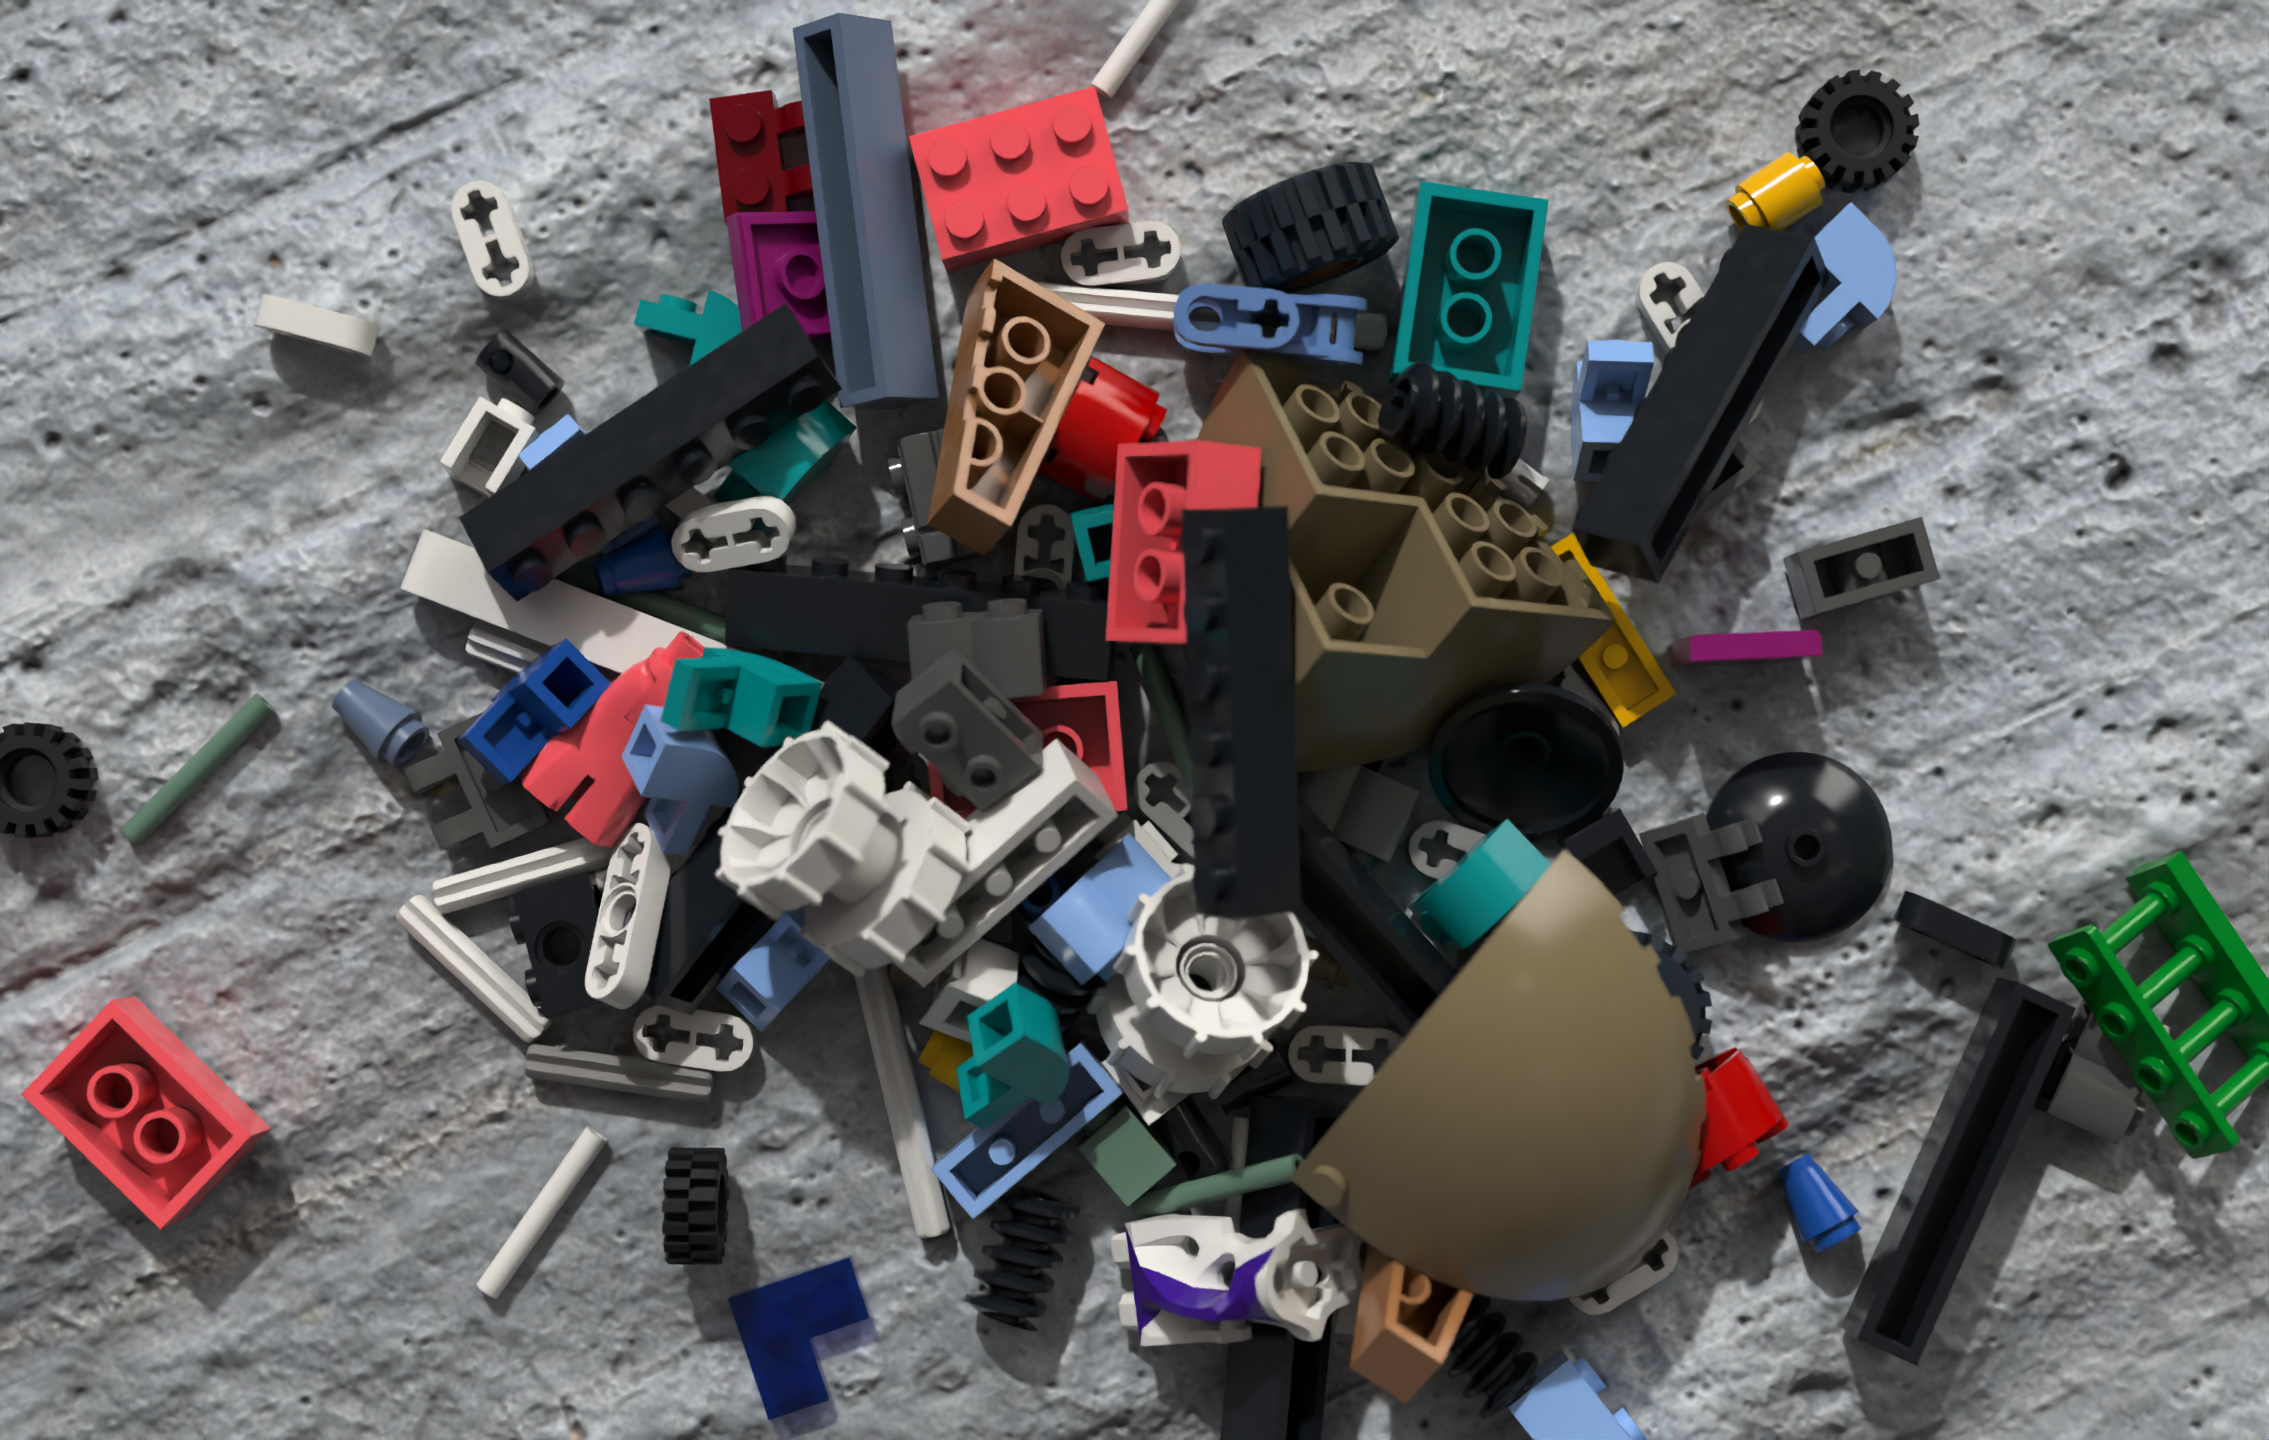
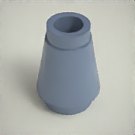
(381, 723)

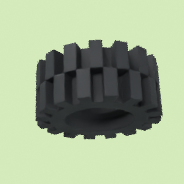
(1883, 104)
(71, 784)
(695, 1206)

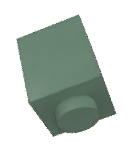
(1125, 1152)

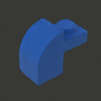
(532, 708)

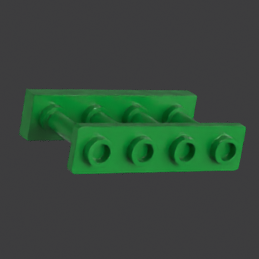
(2219, 965)

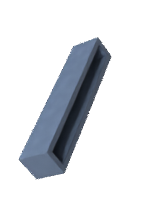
(865, 212)

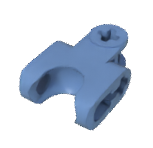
(1302, 318)

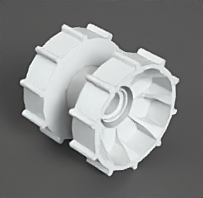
(829, 839)
(1189, 1036)

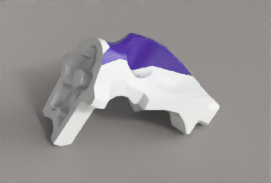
(1271, 1282)

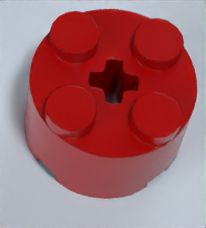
(1097, 419)
(1736, 1113)

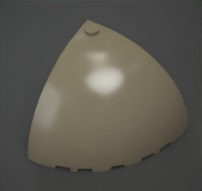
(1400, 568)
(1531, 1115)

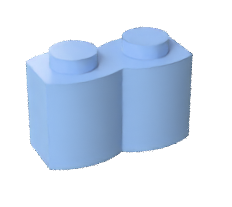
(1090, 920)

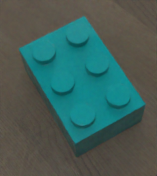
(1470, 285)

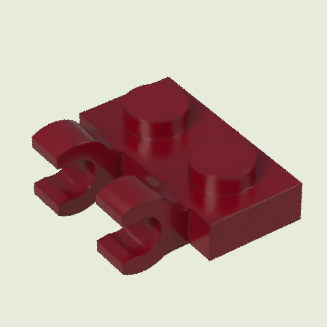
(751, 153)

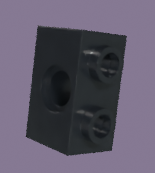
(535, 920)

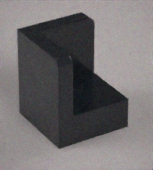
(1610, 851)

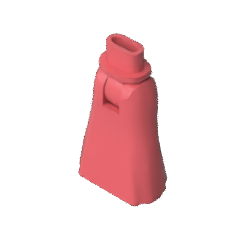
(588, 756)

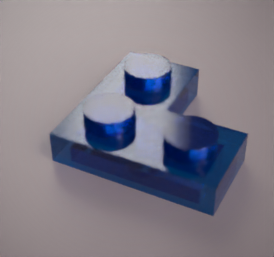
(780, 1325)

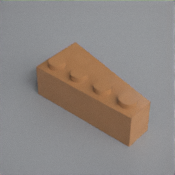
(1007, 395)
(1403, 1325)

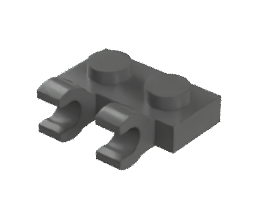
(496, 810)
(1695, 885)

